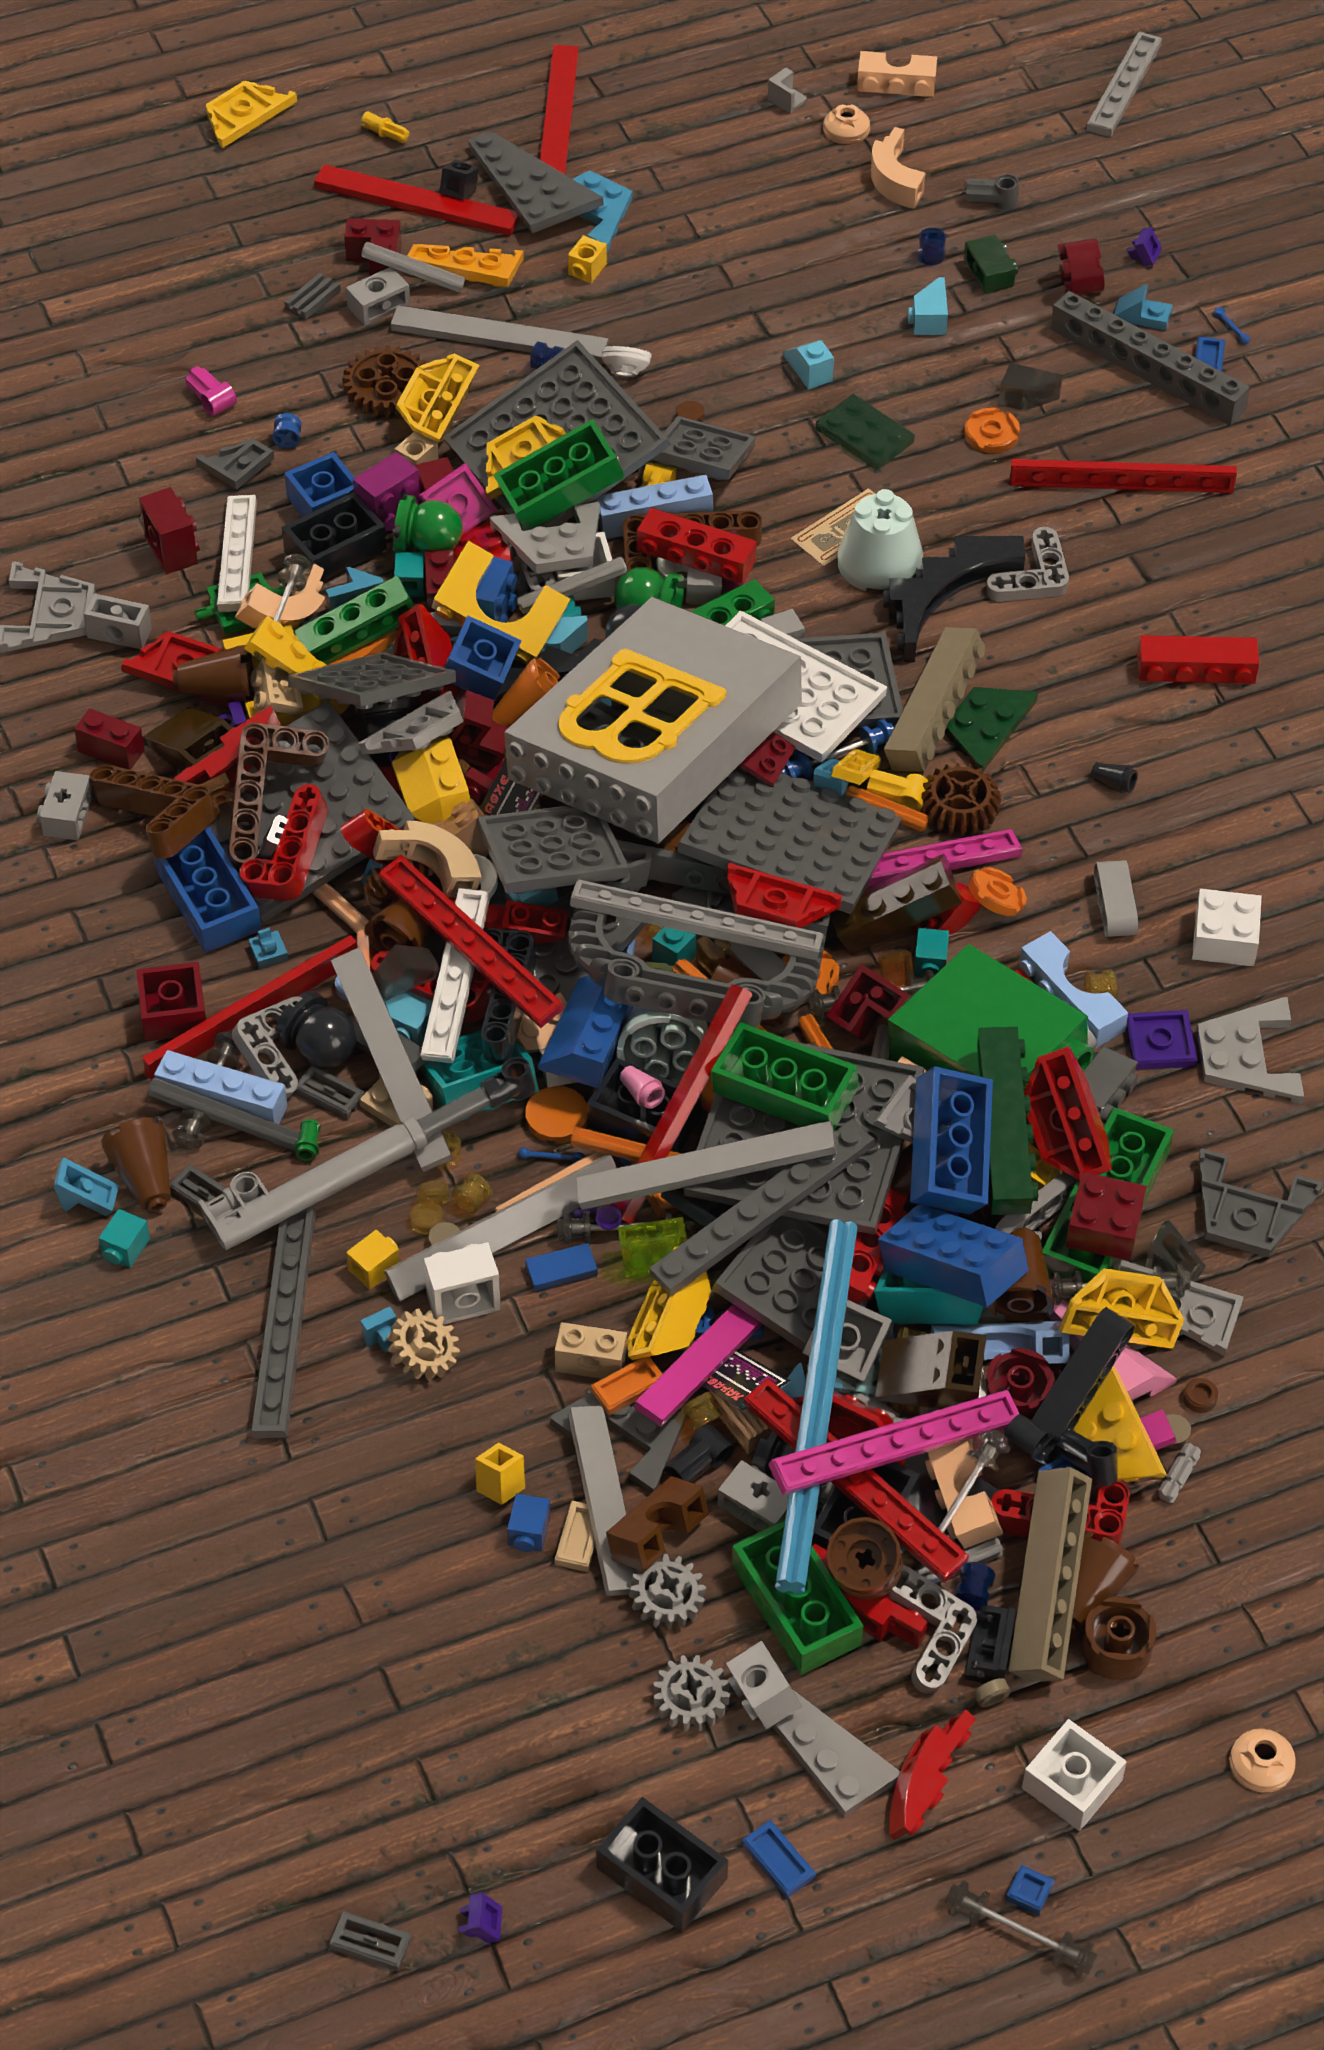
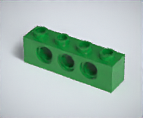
(748, 598)
(356, 622)

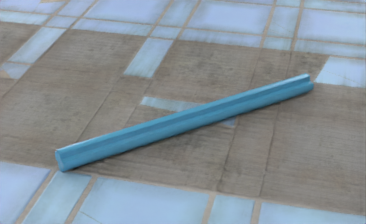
(817, 1401)

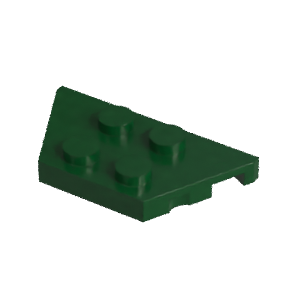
(987, 721)

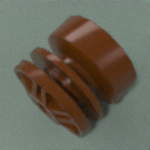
(858, 1539)

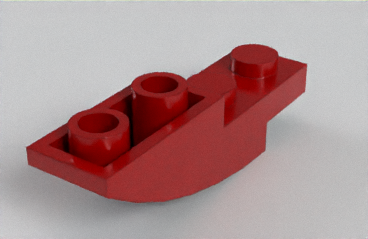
(225, 758)
(541, 922)
(883, 1614)
(921, 1774)

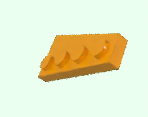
(473, 266)

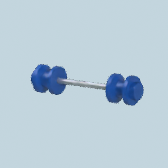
(868, 739)

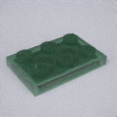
(865, 432)

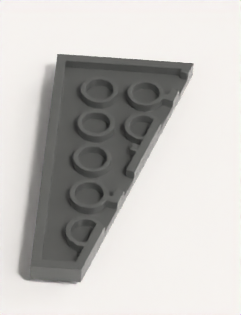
(530, 185)

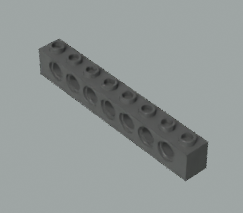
(1150, 358)

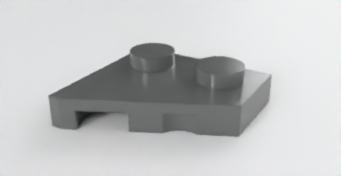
(237, 462)

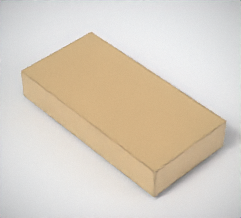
(577, 1539)

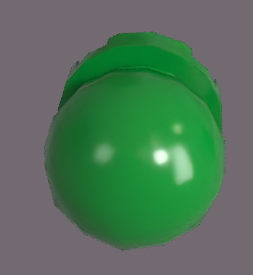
(427, 526)
(643, 583)

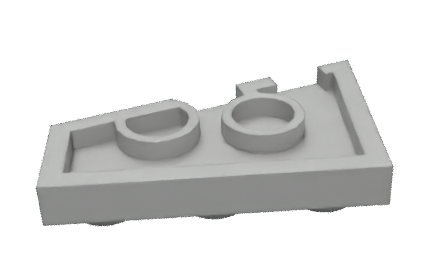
(899, 1111)

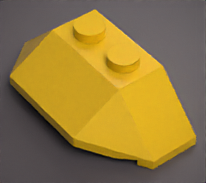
(436, 395)
(431, 780)
(1133, 1296)
(666, 1320)

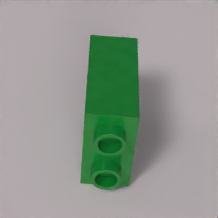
(979, 992)

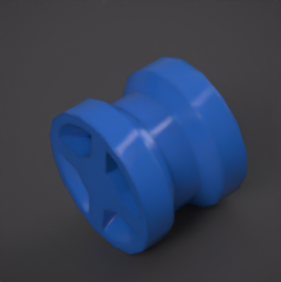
(287, 430)

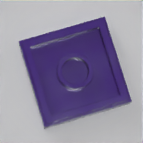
(1161, 1040)

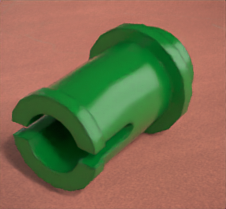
(307, 1147)

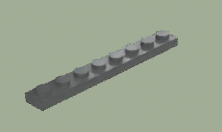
(758, 1210)
(283, 1326)

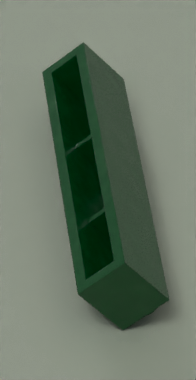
(1010, 1161)

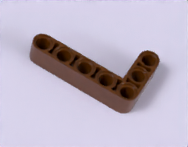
(742, 523)
(254, 782)
(178, 806)

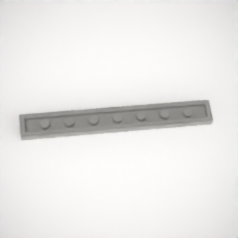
(488, 332)
(696, 919)
(388, 1051)
(706, 1165)
(499, 1228)

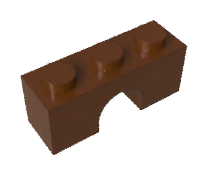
(638, 1536)

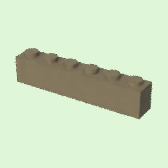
(934, 699)
(1050, 1575)

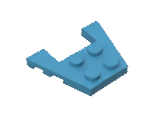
(616, 203)

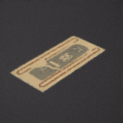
(824, 536)

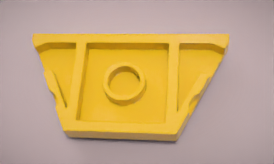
(245, 109)
(516, 445)
(1115, 1420)

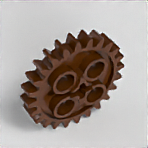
(379, 379)

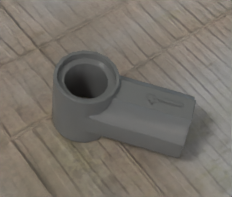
(1002, 191)

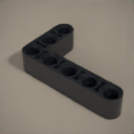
(502, 1015)
(1073, 1388)

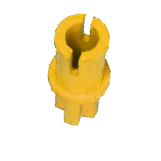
(384, 127)

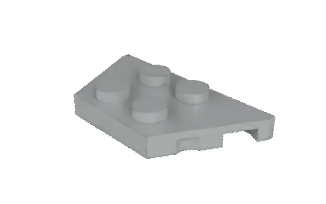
(416, 728)

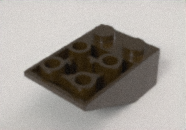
(187, 737)
(931, 1369)

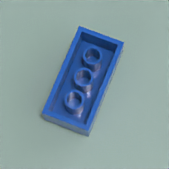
(209, 892)
(951, 1140)
(953, 1255)

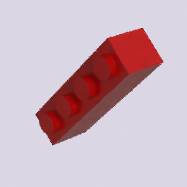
(1197, 659)

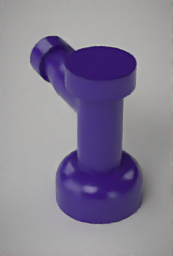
(607, 1216)

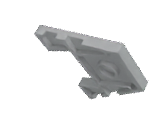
(556, 546)
(56, 611)
(1235, 1055)

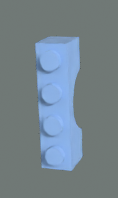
(676, 496)
(1045, 964)
(232, 1087)
(1003, 1337)

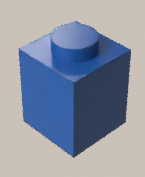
(528, 1523)

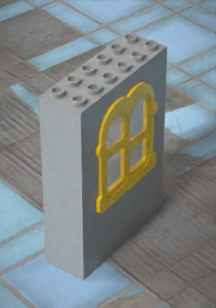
(712, 677)

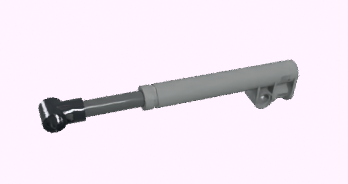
(250, 1209)

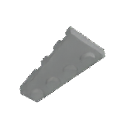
(1207, 1311)
(835, 1758)

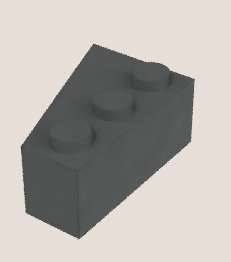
(1110, 1079)

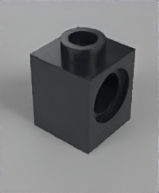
(459, 179)

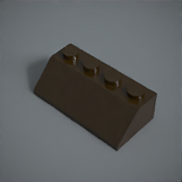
(898, 904)

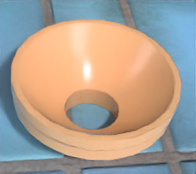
(846, 130)
(1257, 1773)

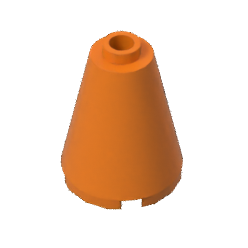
(526, 690)

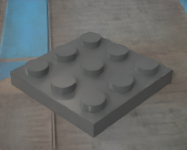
(705, 448)

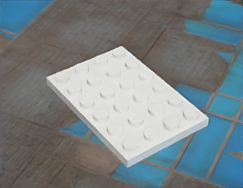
(832, 693)

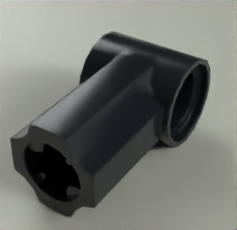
(706, 1450)
(1095, 1458)

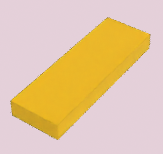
(856, 766)

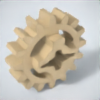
(423, 1344)

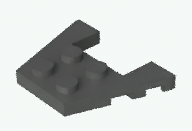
(1248, 1217)
(640, 1430)

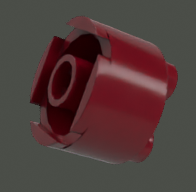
(1081, 267)
(1024, 1376)

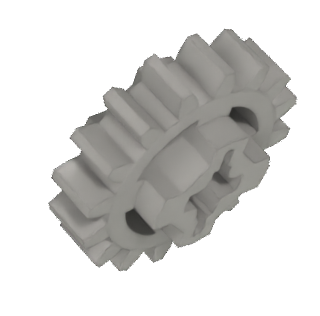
(666, 1593)
(678, 1701)

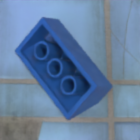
(585, 1035)

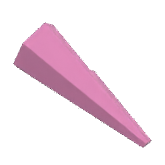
(1135, 1369)

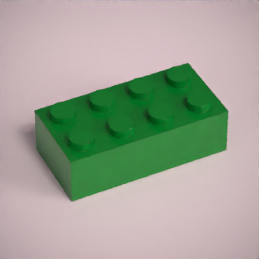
(559, 475)
(784, 1078)
(808, 1625)

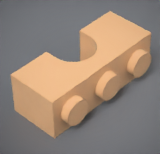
(913, 79)
(976, 1516)

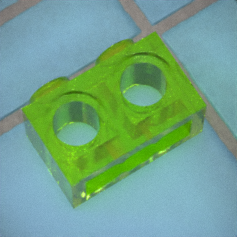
(648, 1243)

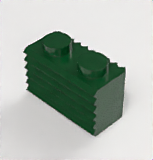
(990, 263)

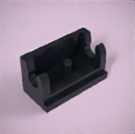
(990, 1644)

